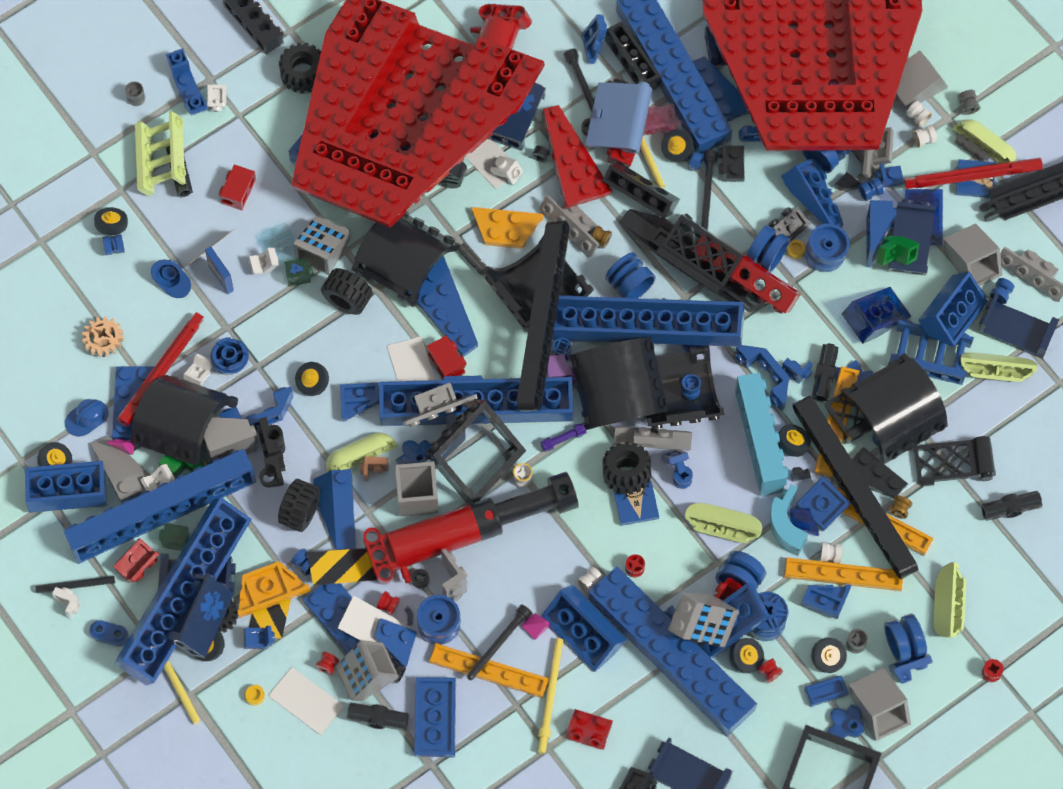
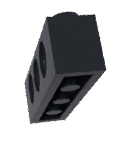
(267, 40)
(631, 55)
(641, 189)

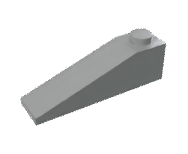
(120, 469)

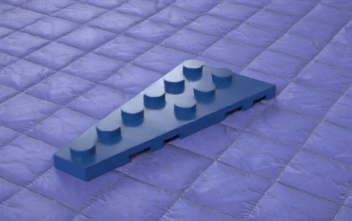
(445, 309)

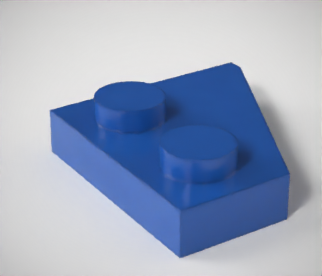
(593, 38)
(358, 398)
(826, 599)
(396, 639)

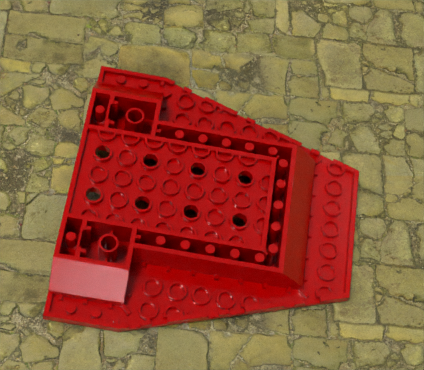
(870, 53)
(364, 71)

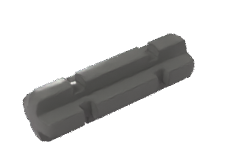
(971, 147)
(472, 257)

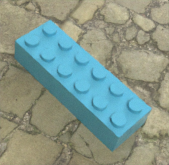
(760, 434)

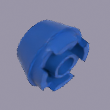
(229, 356)

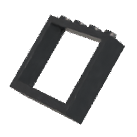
(495, 472)
(836, 743)

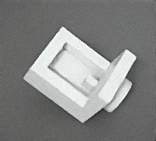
(217, 97)
(507, 168)
(264, 262)
(199, 370)
(160, 476)
(68, 598)

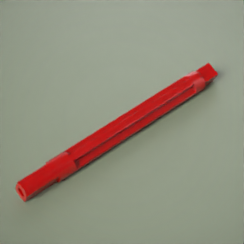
(973, 173)
(162, 366)

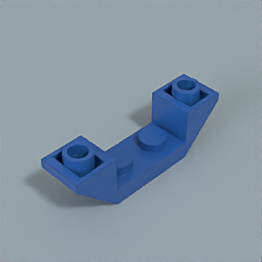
(185, 82)
(749, 355)
(282, 398)

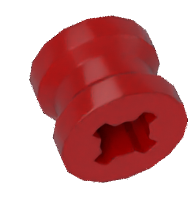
(633, 562)
(388, 603)
(327, 663)
(770, 670)
(989, 673)

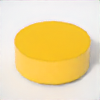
(796, 249)
(254, 695)

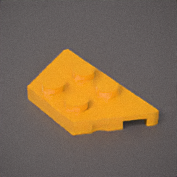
(506, 227)
(268, 587)

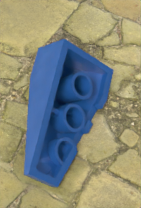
(809, 186)
(338, 507)

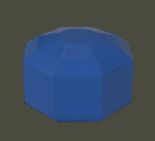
(695, 161)

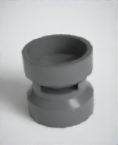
(135, 93)
(968, 101)
(860, 639)

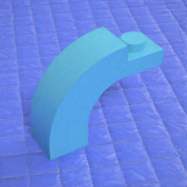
(783, 530)

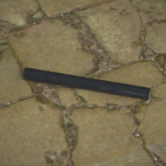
(76, 584)

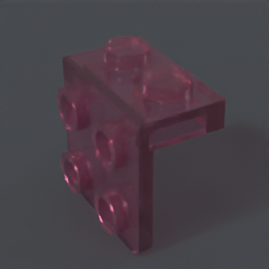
(661, 118)

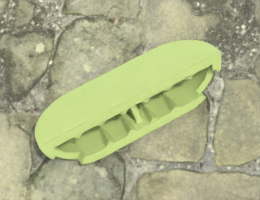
(996, 147)
(998, 366)
(355, 452)
(723, 522)
(949, 601)

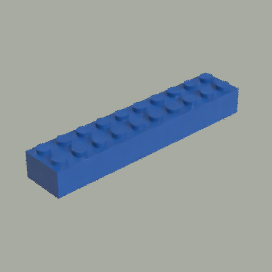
(679, 76)
(661, 319)
(398, 403)
(160, 506)
(204, 552)
(675, 657)

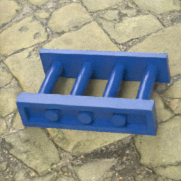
(936, 369)

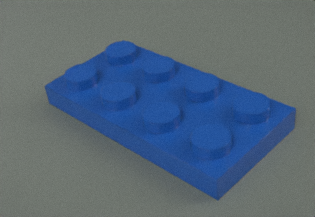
(127, 382)
(329, 606)
(750, 615)
(435, 717)

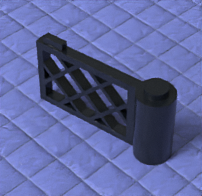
(980, 460)

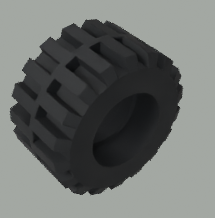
(299, 55)
(346, 291)
(629, 480)
(299, 505)

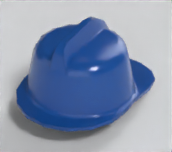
(171, 278)
(86, 417)

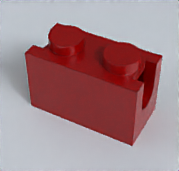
(237, 187)
(445, 357)

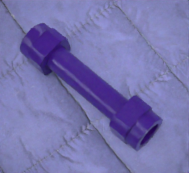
(548, 444)

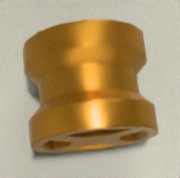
(602, 236)
(900, 507)

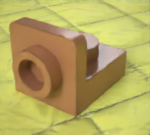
(373, 464)

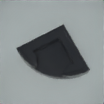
(847, 182)
(799, 474)

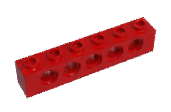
(788, 294)

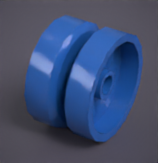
(827, 247)
(768, 248)
(742, 569)
(428, 621)
(905, 638)

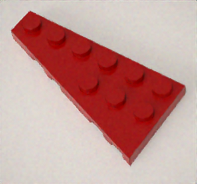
(573, 165)

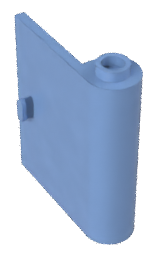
(619, 116)

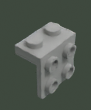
(457, 585)

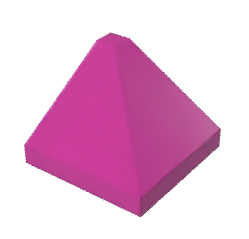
(123, 445)
(535, 626)

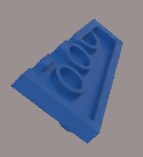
(722, 90)

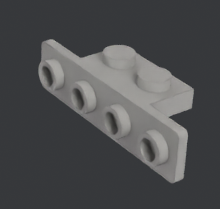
(876, 157)
(578, 221)
(1034, 271)
(436, 401)
(653, 437)

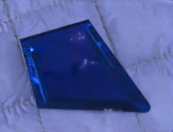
(803, 520)

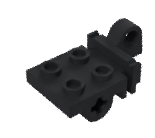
(273, 447)

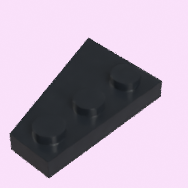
(878, 475)

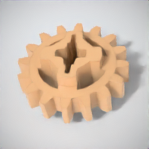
(101, 329)

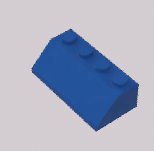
(953, 309)
(65, 486)
(583, 627)

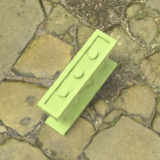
(145, 148)

